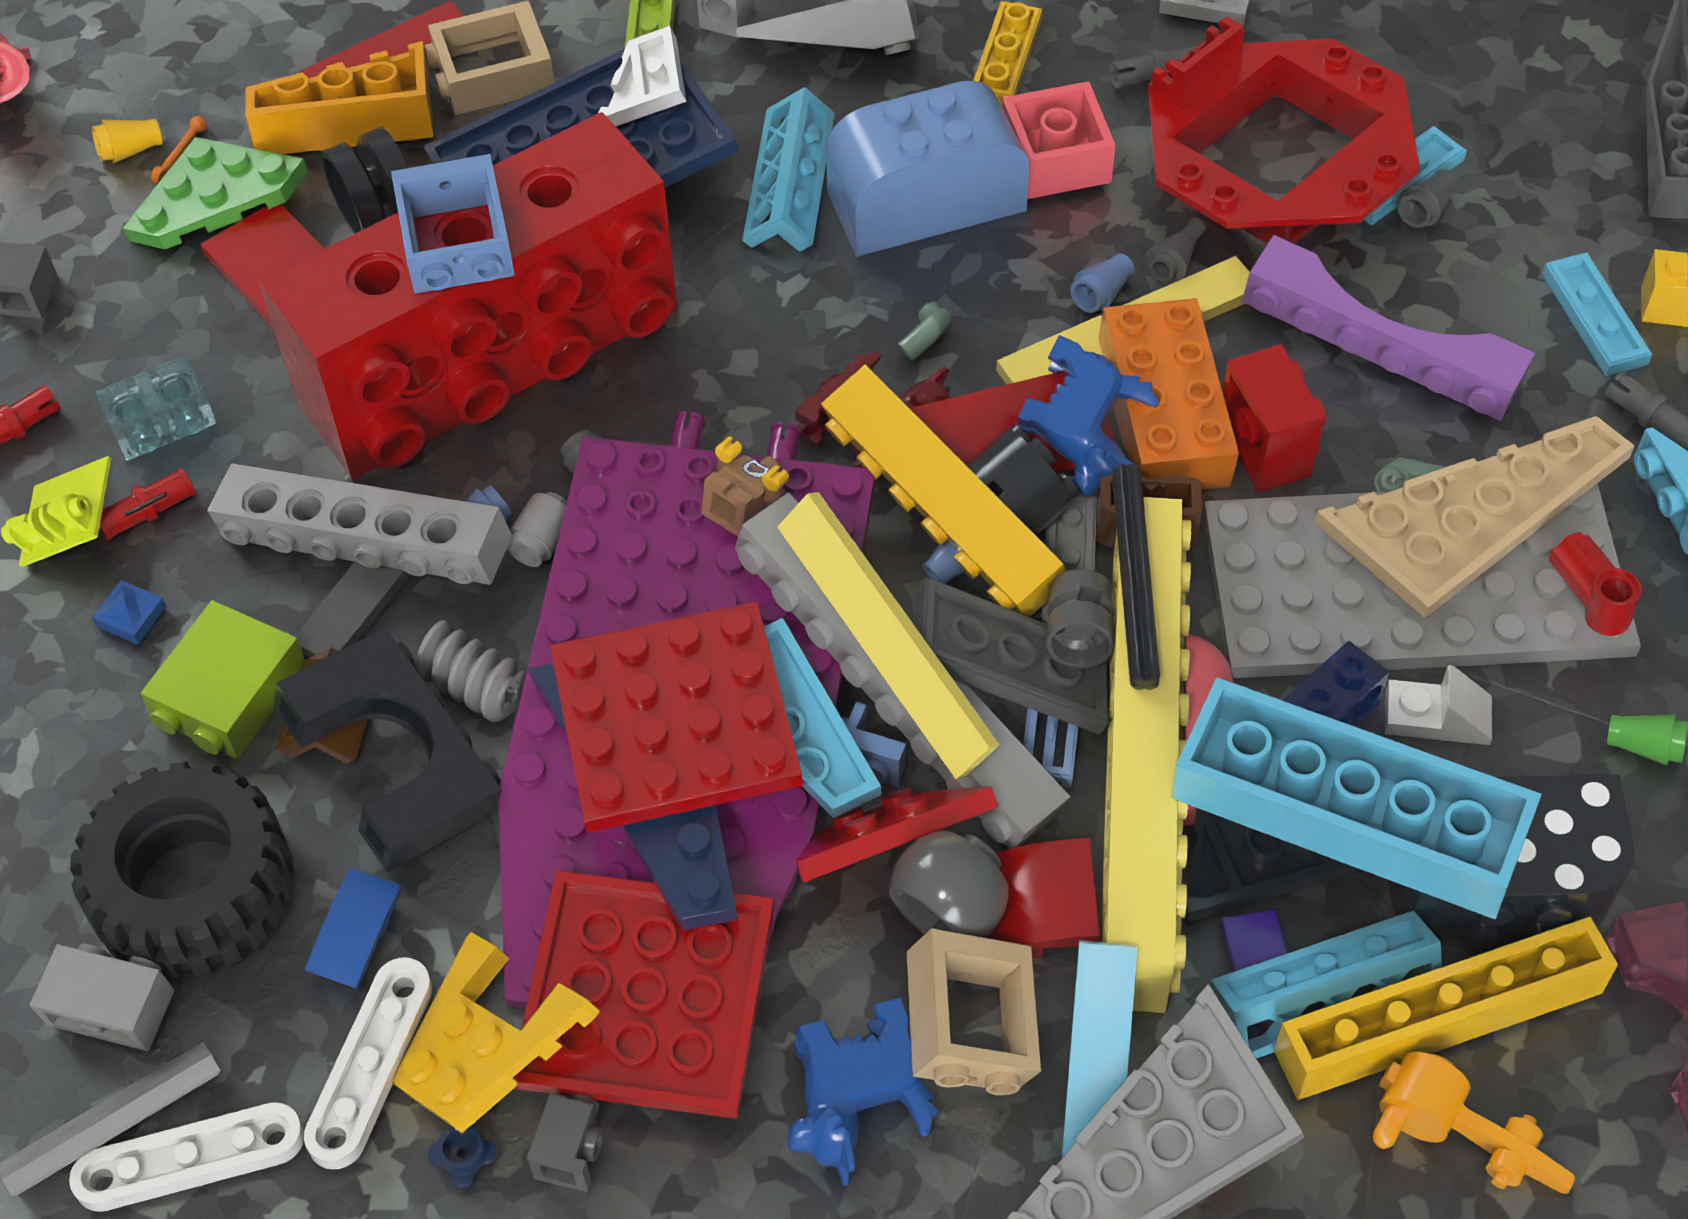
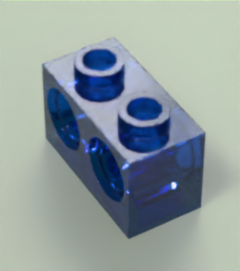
(1343, 687)

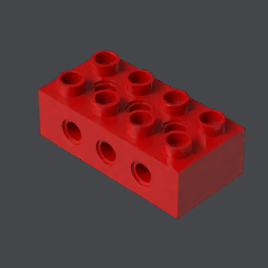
(401, 367)

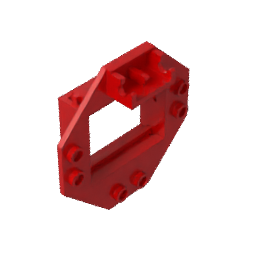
(1230, 79)

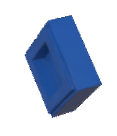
(129, 612)

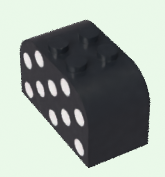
(1565, 872)

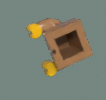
(740, 487)

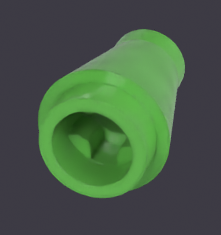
(1650, 736)

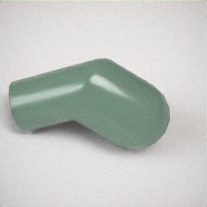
(933, 324)
(1402, 469)

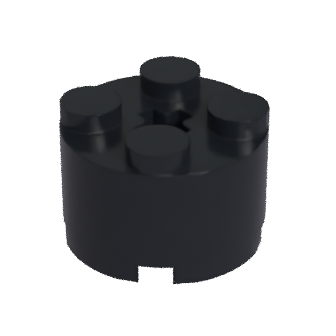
(1022, 478)

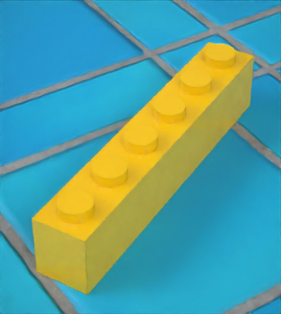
(943, 491)
(1444, 1007)

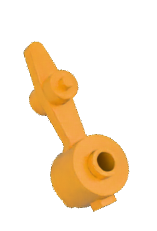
(1428, 1099)

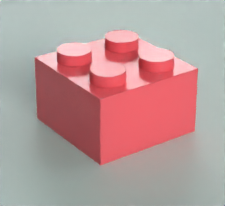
(1062, 138)

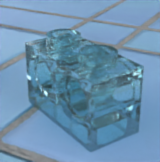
(155, 407)

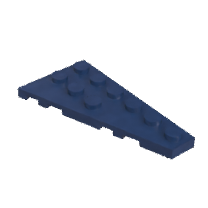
(678, 849)

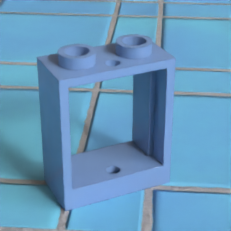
(469, 186)

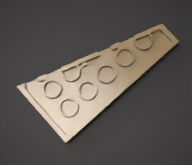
(1469, 515)

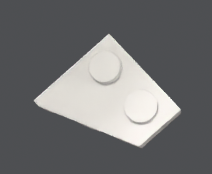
(647, 78)

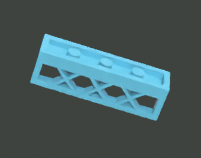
(798, 171)
(1325, 973)

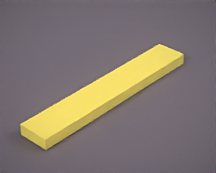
(1217, 291)
(888, 636)

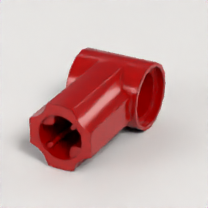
(1605, 591)

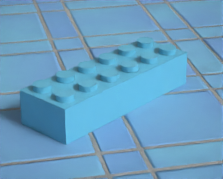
(1355, 797)

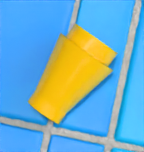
(124, 138)

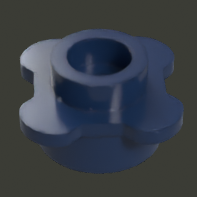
(462, 1169)

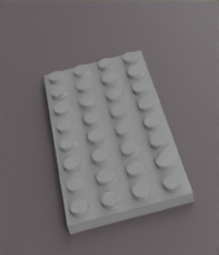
(1299, 596)

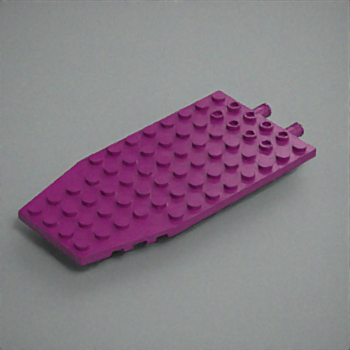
(626, 559)

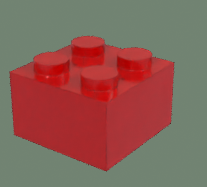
(1272, 417)

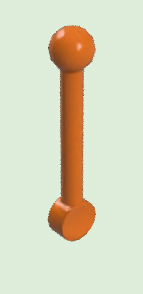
(197, 125)

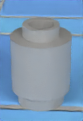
(537, 529)

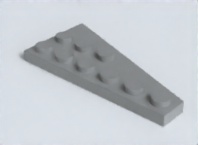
(1172, 1129)

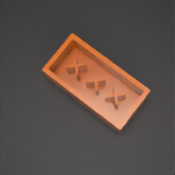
(1191, 424)

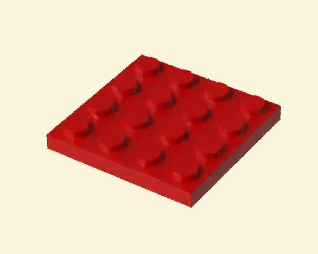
(674, 717)
(668, 998)

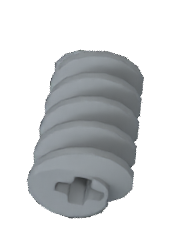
(469, 672)

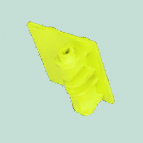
(60, 513)

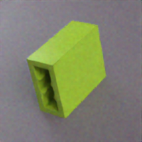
(221, 680)

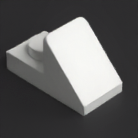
(1446, 712)

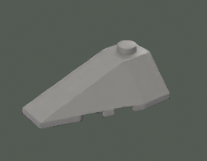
(845, 23)

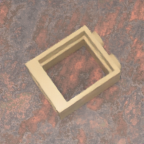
(496, 82)
(978, 961)

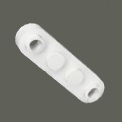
(368, 1063)
(186, 1156)

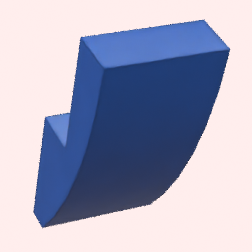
(353, 928)

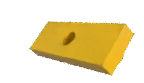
(1008, 48)

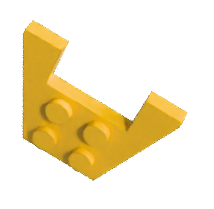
(468, 1056)

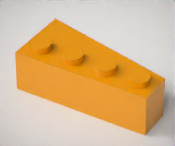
(343, 103)

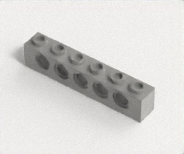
(361, 524)

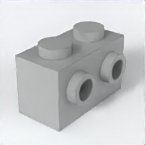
(103, 995)

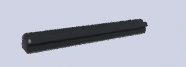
(1135, 578)

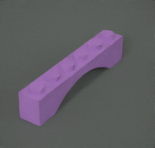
(1471, 369)

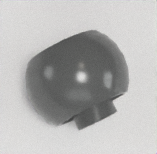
(950, 884)

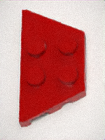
(898, 821)

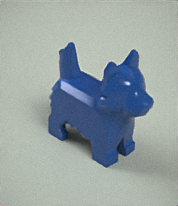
(1079, 410)
(852, 1078)

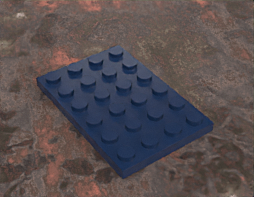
(670, 140)

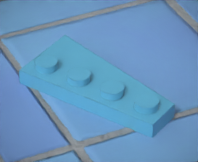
(827, 754)

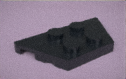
(1245, 866)

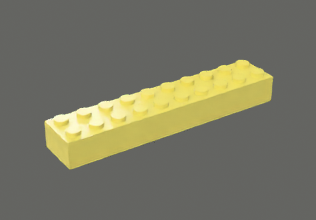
(1144, 742)

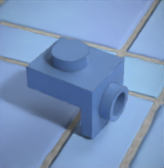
(882, 754)

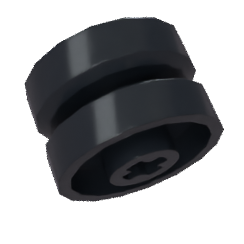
(363, 178)

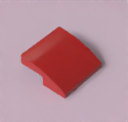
(1049, 895)

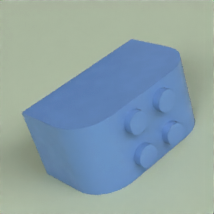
(924, 166)

